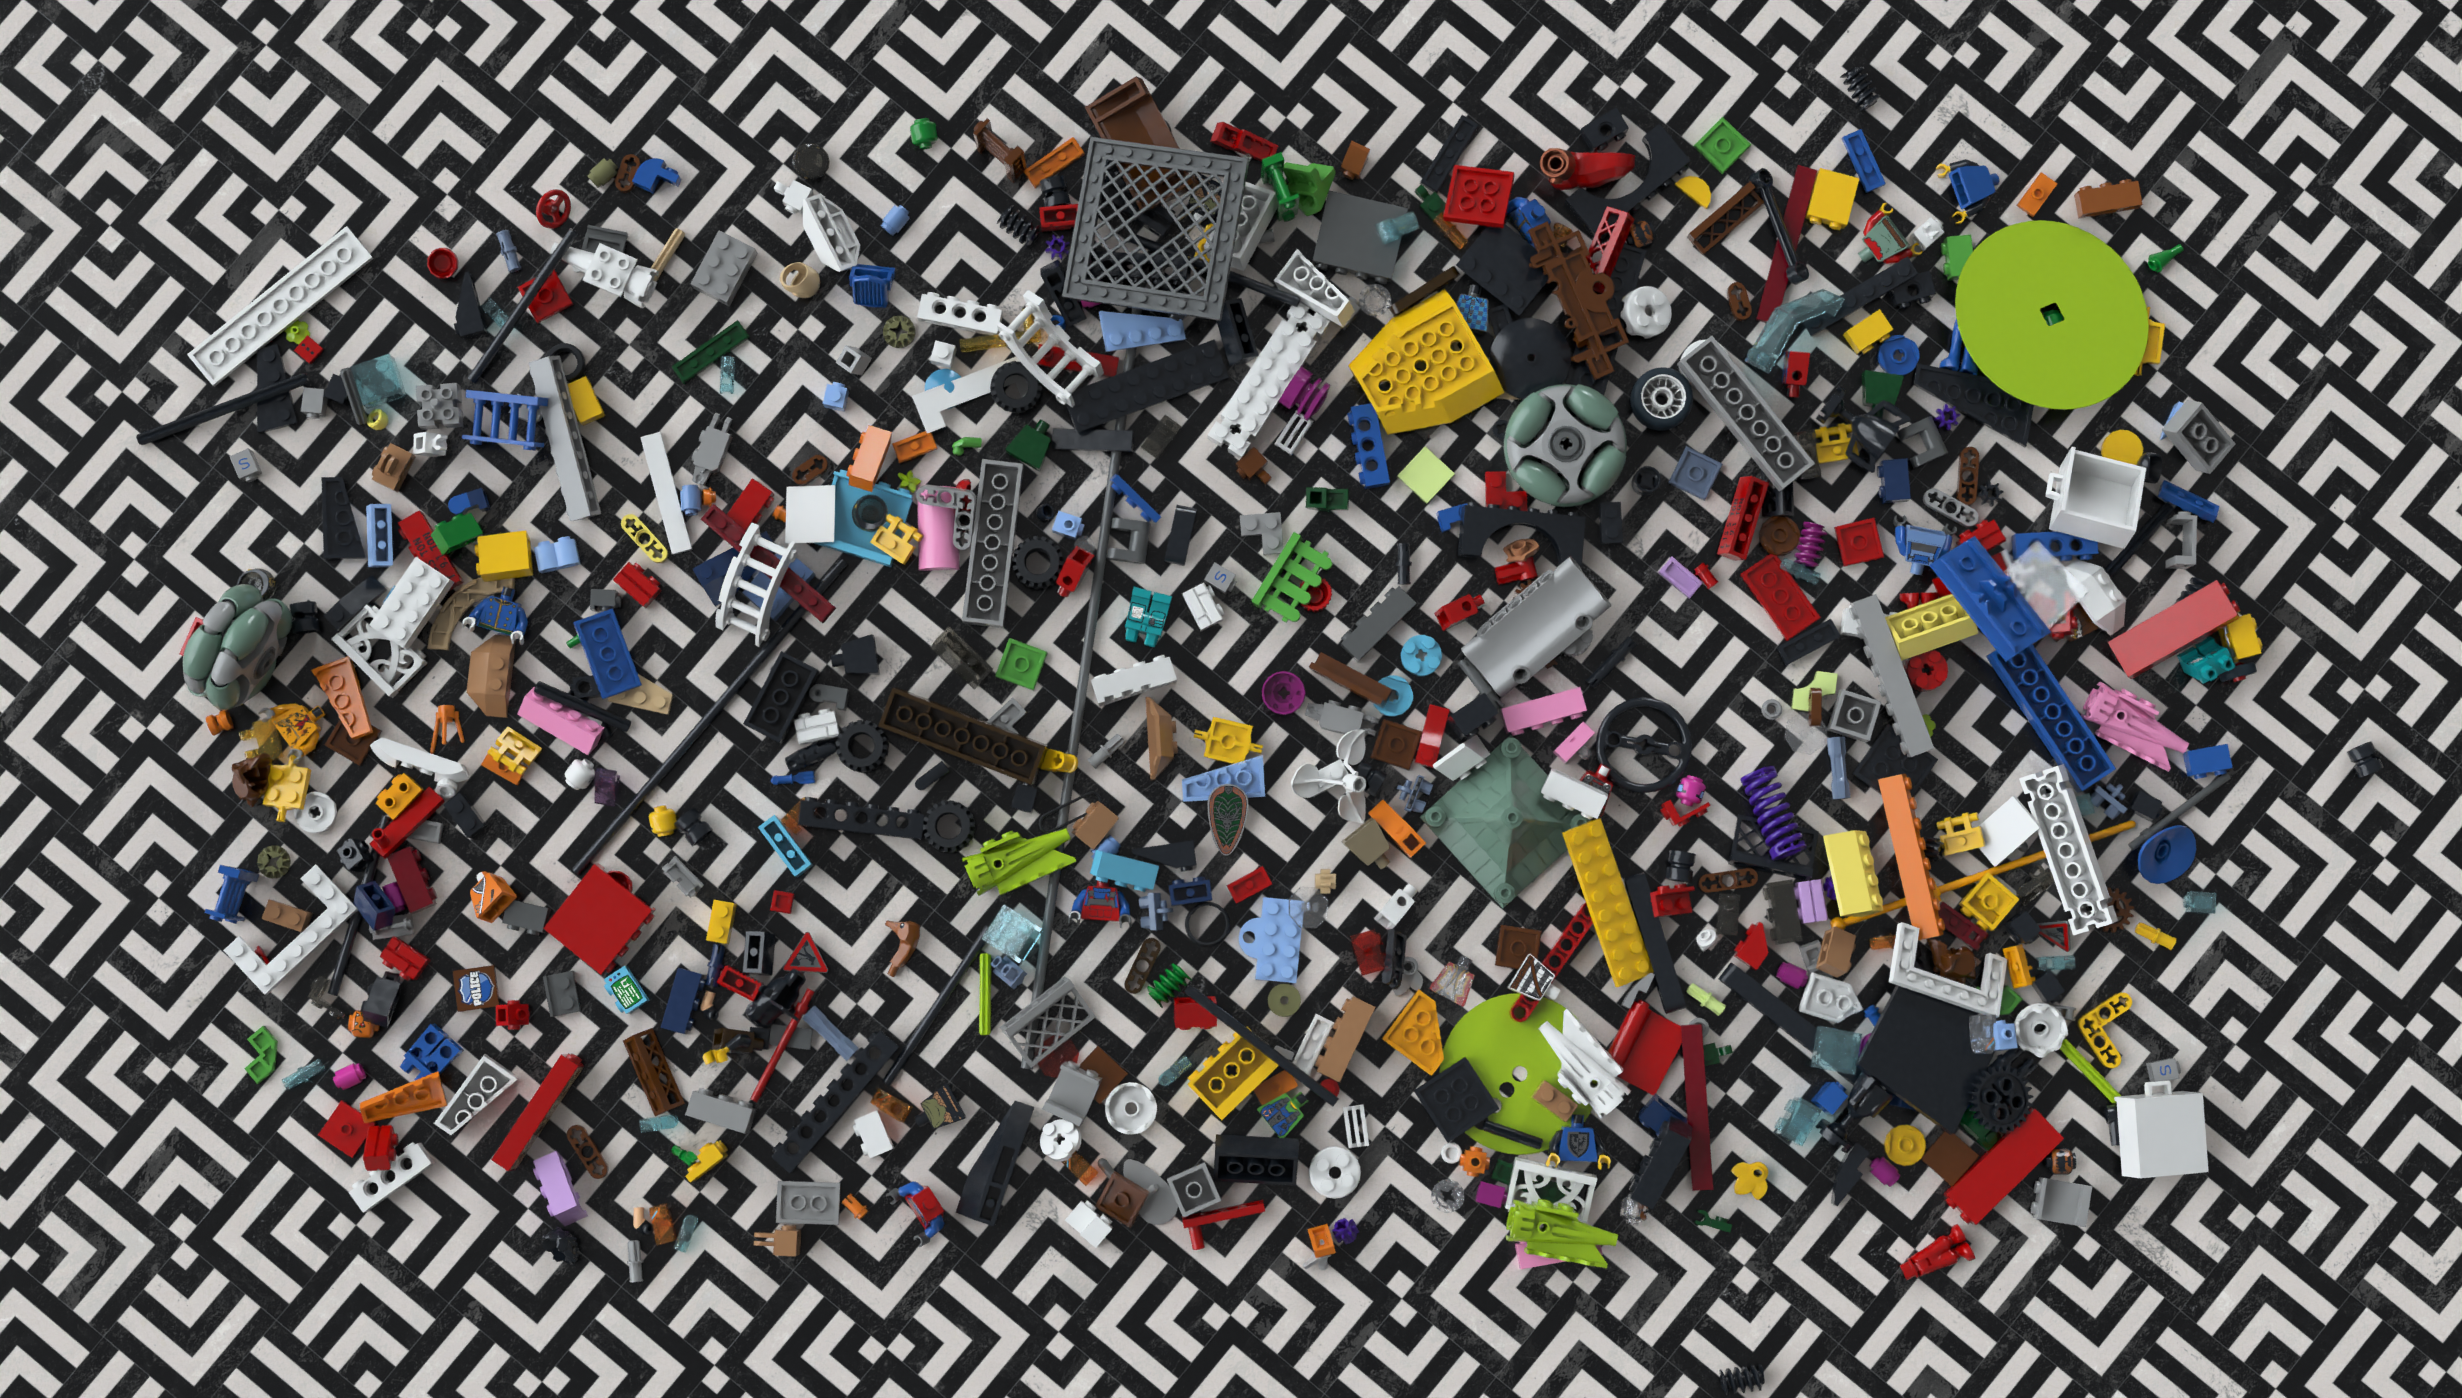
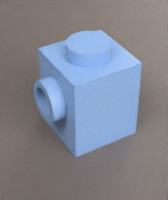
(836, 396)
(1068, 525)
(2004, 1036)

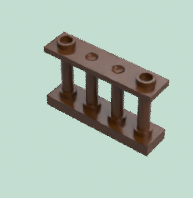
(1011, 158)

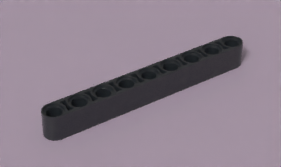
(1774, 1010)

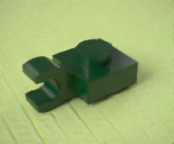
(1432, 204)
(1712, 1054)
(1717, 1223)

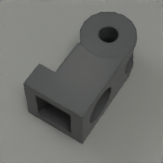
(825, 693)

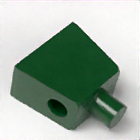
(1880, 387)
(1031, 445)

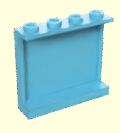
(847, 535)

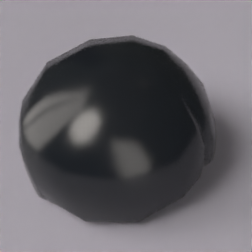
(2153, 466)

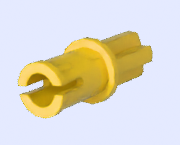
(2155, 935)

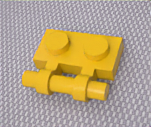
(1833, 450)
(893, 545)
(516, 745)
(1962, 840)

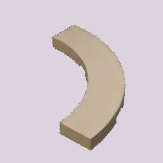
(456, 607)

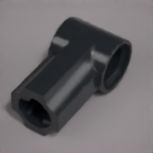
(2112, 1119)

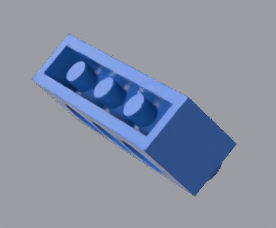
(1367, 414)
(2086, 551)

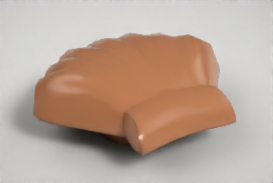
(1521, 549)

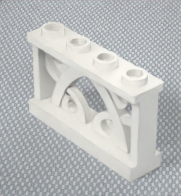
(384, 678)
(1534, 1168)

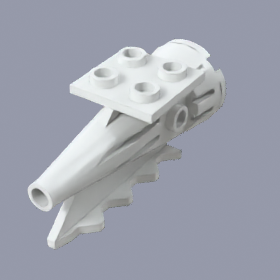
(613, 272)
(1585, 1061)

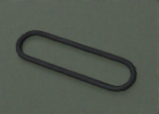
(1062, 806)

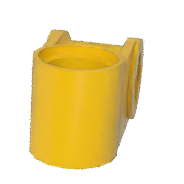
(1059, 761)

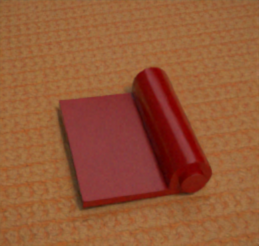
(1645, 1047)

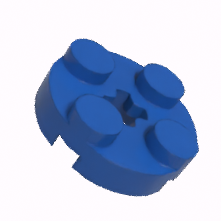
(1902, 345)

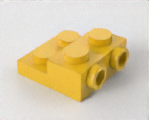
(1988, 902)
(709, 1156)

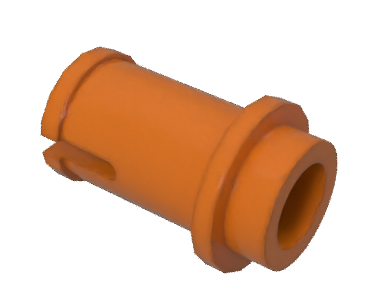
(780, 513)
(856, 1208)

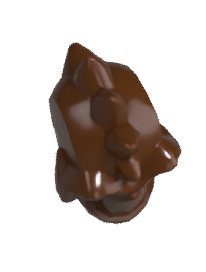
(251, 778)
(1953, 963)

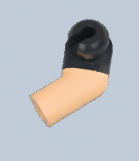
(707, 1007)
(640, 1223)

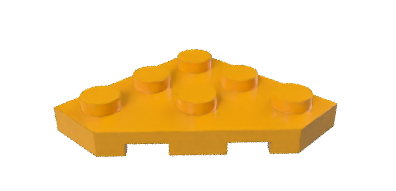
(1418, 1033)

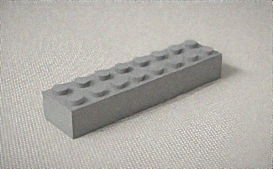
(1745, 413)
(992, 543)

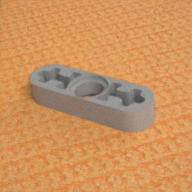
(1939, 496)

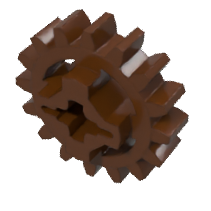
(2125, 913)

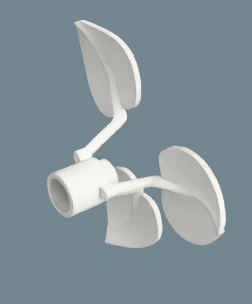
(1352, 805)

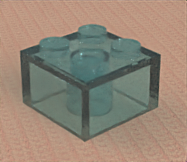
(378, 381)
(1012, 934)
(1836, 1050)
(1797, 1121)

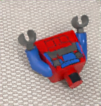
(1102, 904)
(924, 1206)

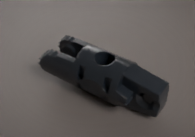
(810, 754)

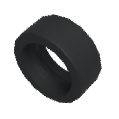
(563, 347)

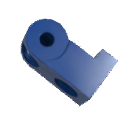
(1449, 516)

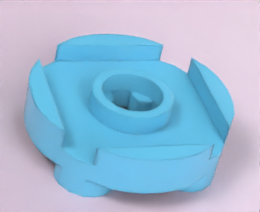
(1431, 661)
(1404, 694)

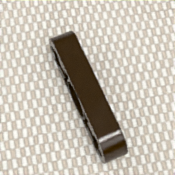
(1153, 954)

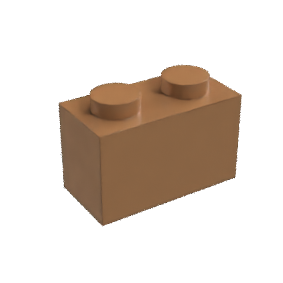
(1094, 824)
(287, 915)
(1836, 952)
(1554, 1101)

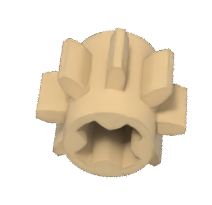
(1325, 881)

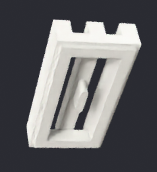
(1285, 447)
(1355, 1122)

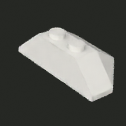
(830, 233)
(2103, 601)

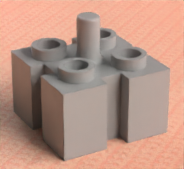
(439, 406)

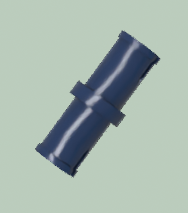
(715, 965)

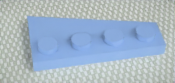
(1132, 330)
(1244, 774)

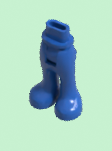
(1953, 360)

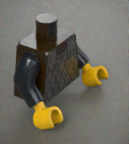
(731, 1041)

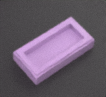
(1680, 577)

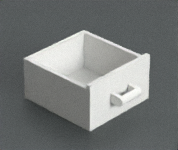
(2096, 498)
(2162, 1133)

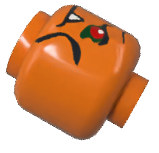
(359, 1027)

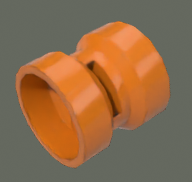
(219, 722)

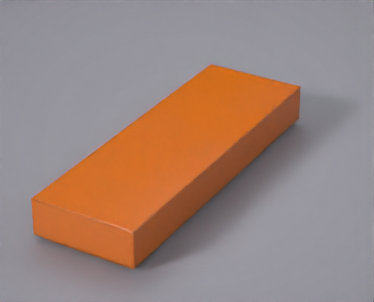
(1054, 162)

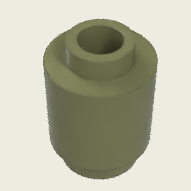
(602, 172)

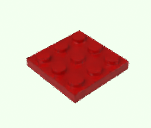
(1478, 196)

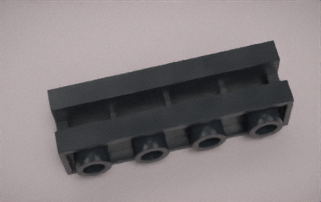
(1155, 220)

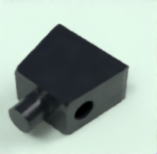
(858, 657)

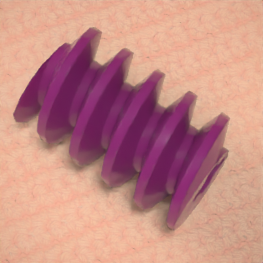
(1810, 544)

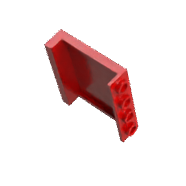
(599, 920)

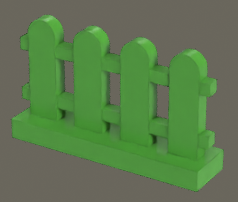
(1285, 562)

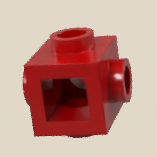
(512, 1014)

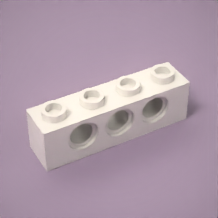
(948, 319)
(367, 1200)

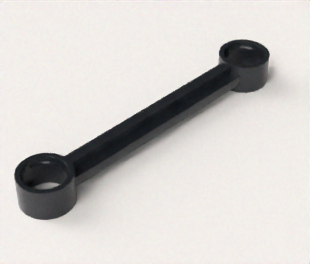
(1797, 270)

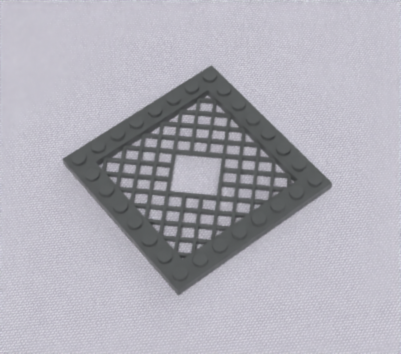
(1208, 306)

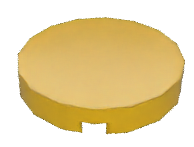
(2122, 446)
(1905, 1145)

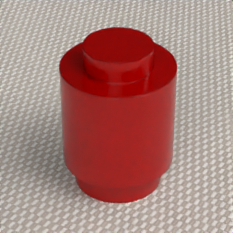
(1331, 1085)

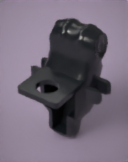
(776, 999)

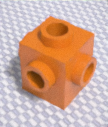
(1466, 1158)

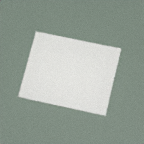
(810, 514)

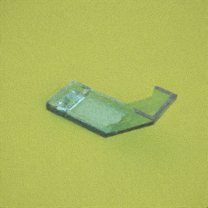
(1784, 321)

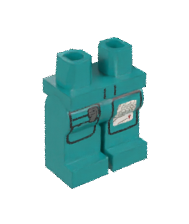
(1145, 622)
(2207, 662)

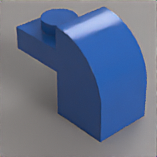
(651, 172)

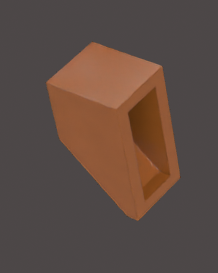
(1354, 160)

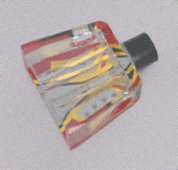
(1454, 981)

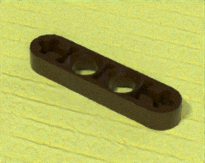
(1424, 291)

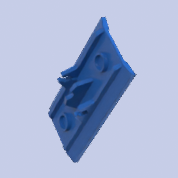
(1990, 598)

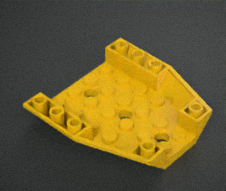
(1447, 387)

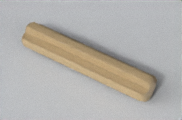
(668, 251)

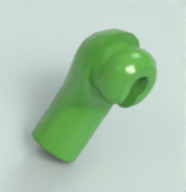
(965, 442)

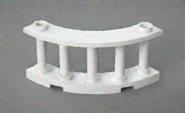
(1056, 336)
(734, 580)

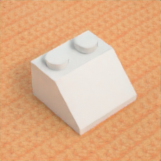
(1462, 759)

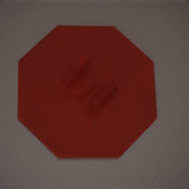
(1065, 1052)

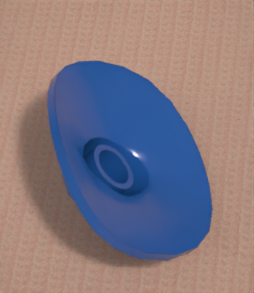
(2167, 854)

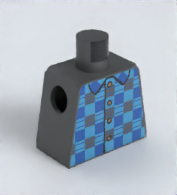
(1474, 309)

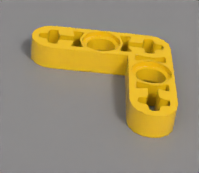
(2098, 1023)

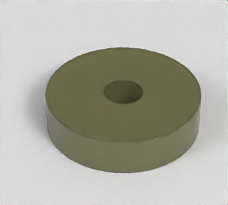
(1277, 1007)

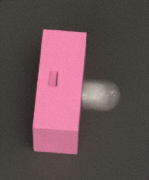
(1575, 744)

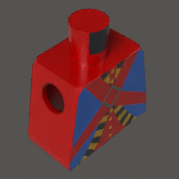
(1795, 362)

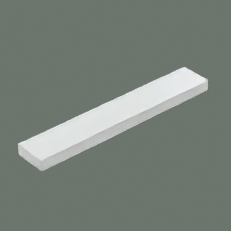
(666, 493)

